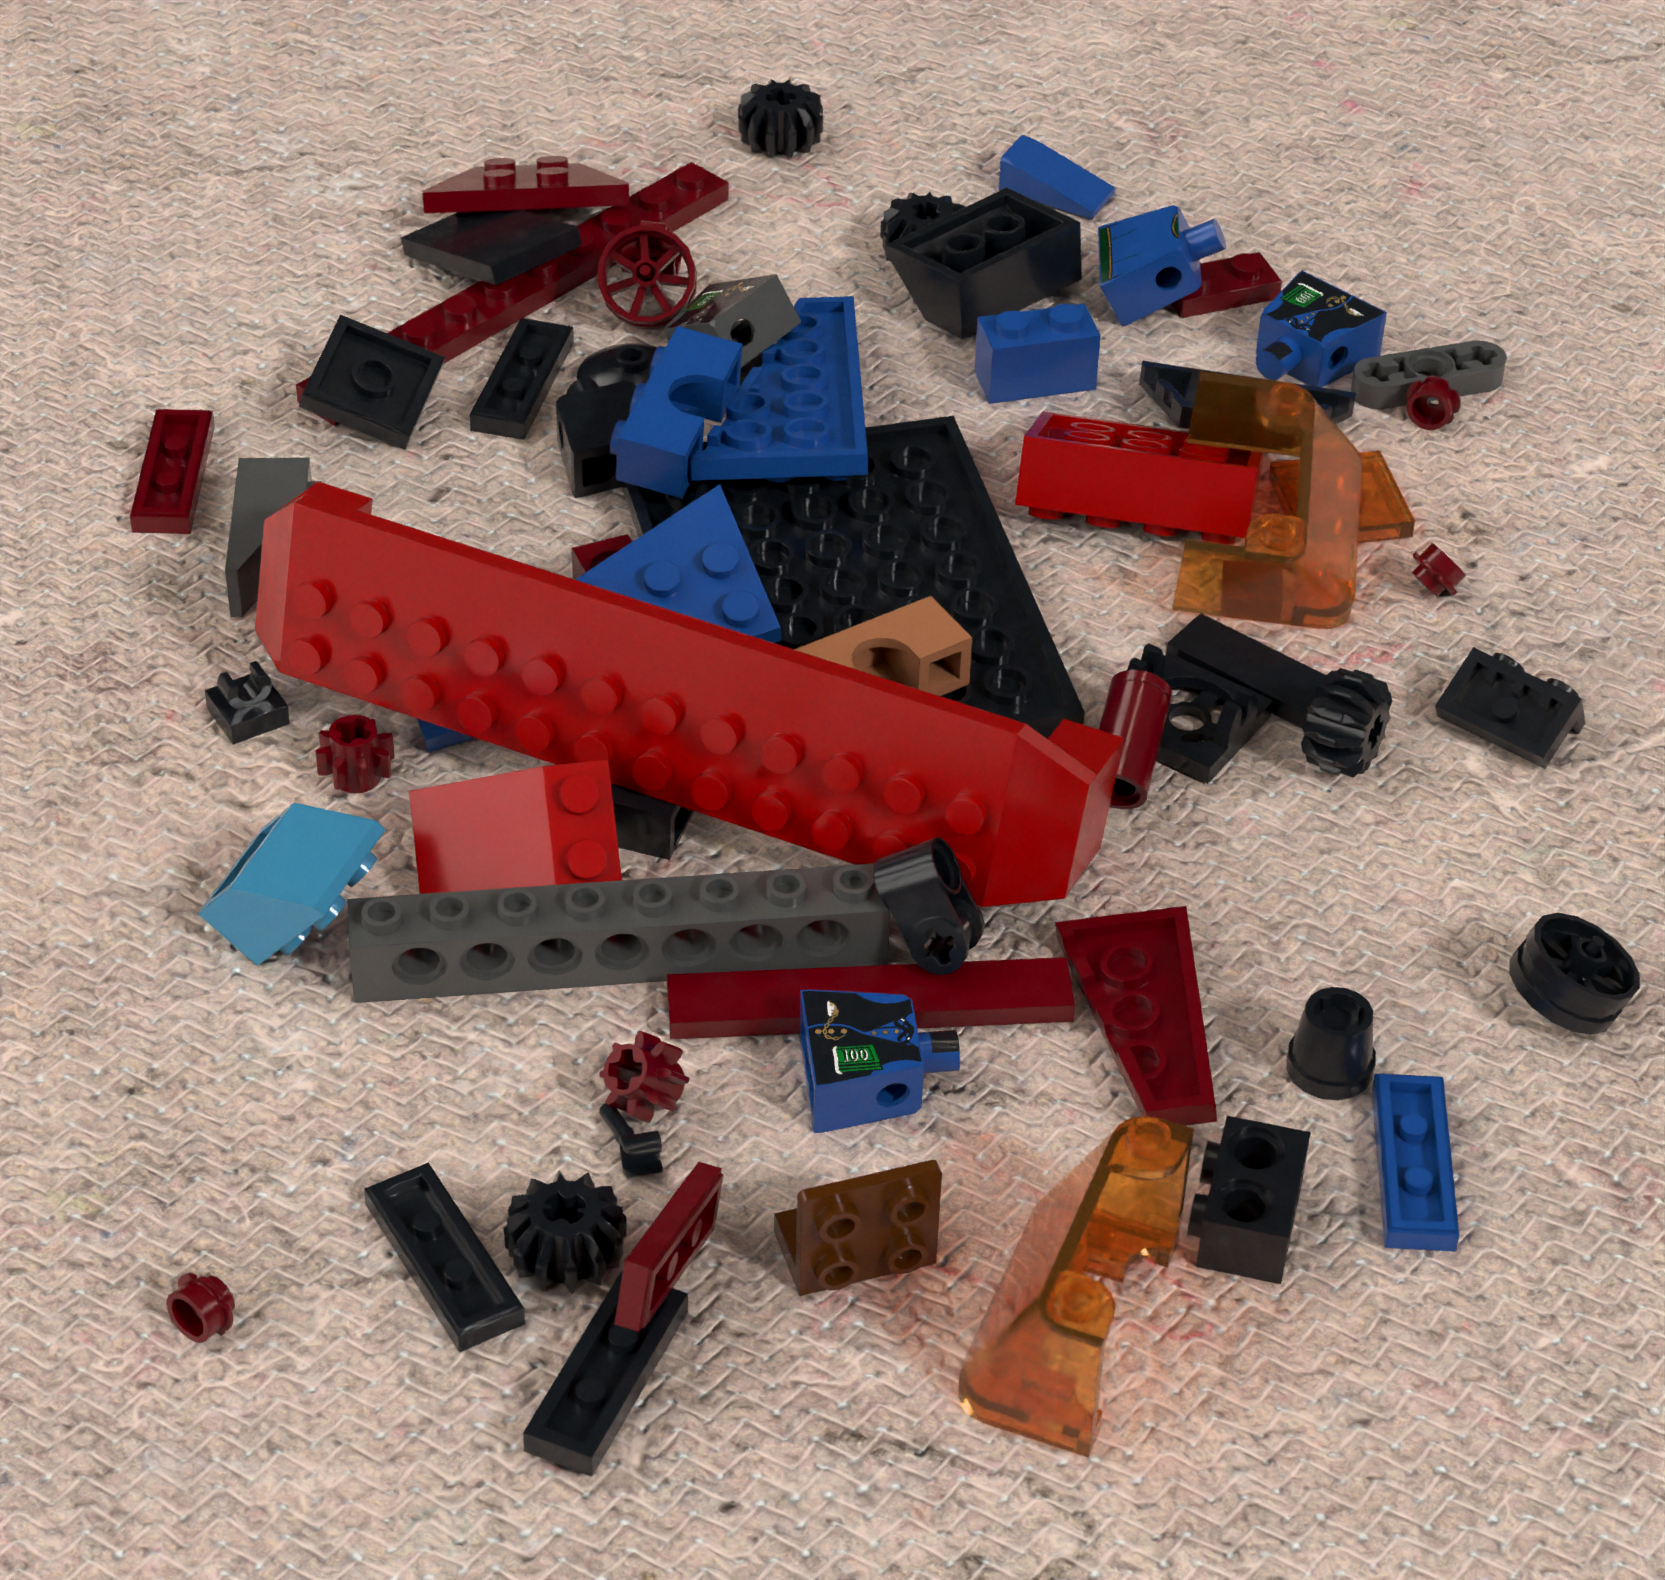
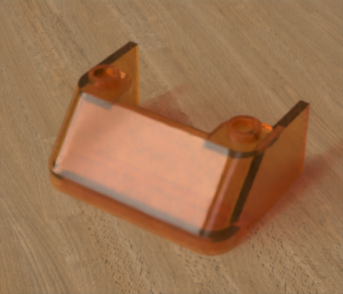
(1291, 566)

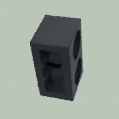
(1251, 1199)

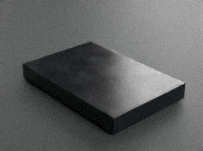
(491, 243)

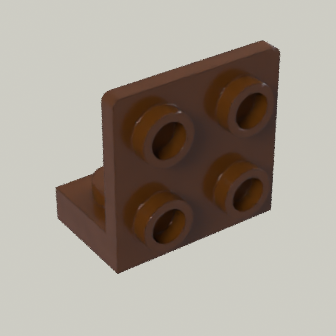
(862, 1228)

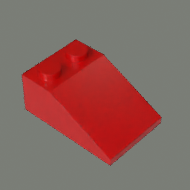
(517, 830)

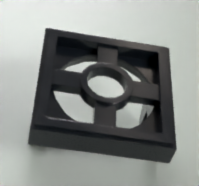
(1239, 720)

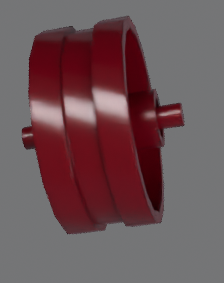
(646, 276)

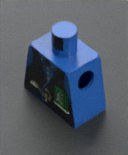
(1316, 332)
(867, 1057)

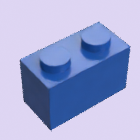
(1037, 353)

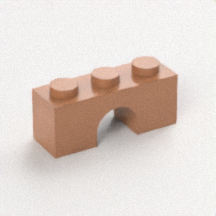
(909, 646)

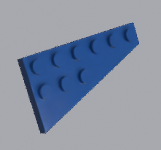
(798, 408)
(684, 565)

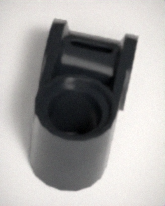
(930, 902)

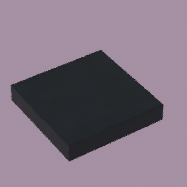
(372, 382)

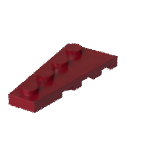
(1148, 1006)

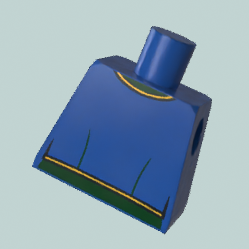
(1153, 260)

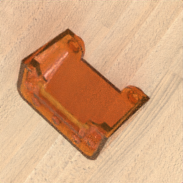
(1048, 1323)

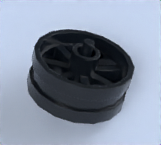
(1574, 973)

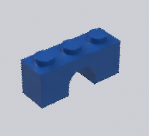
(666, 419)

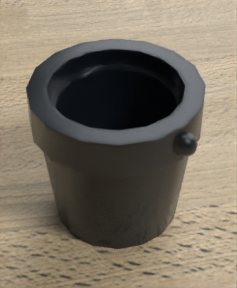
(1333, 1045)

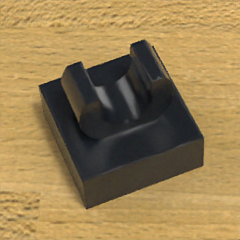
(246, 705)

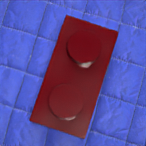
(1231, 284)

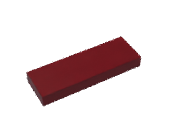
(172, 471)
(669, 1246)

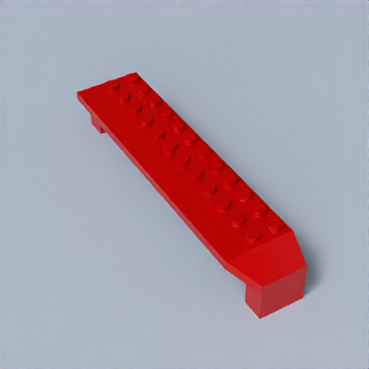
(676, 703)

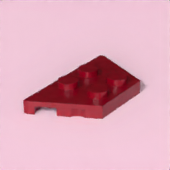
(522, 187)

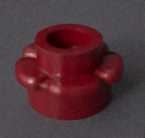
(1430, 415)
(1437, 571)
(201, 1307)

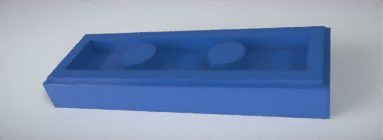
(1414, 1163)

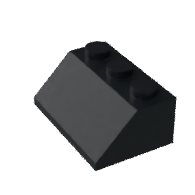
(988, 260)

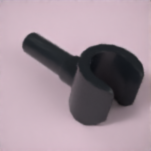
(637, 1151)

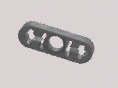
(1467, 366)

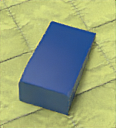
(1052, 179)

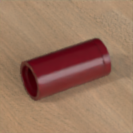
(1138, 712)

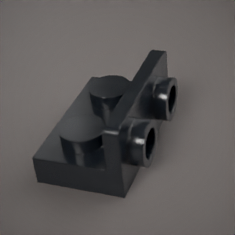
(1511, 706)

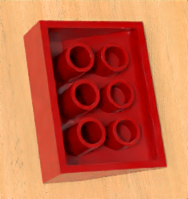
(1136, 476)

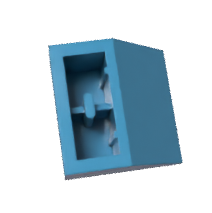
(291, 879)

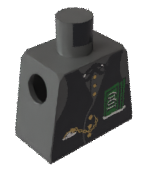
(756, 300)

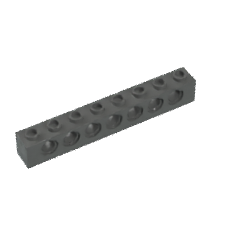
(614, 932)

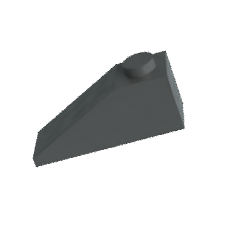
(260, 490)

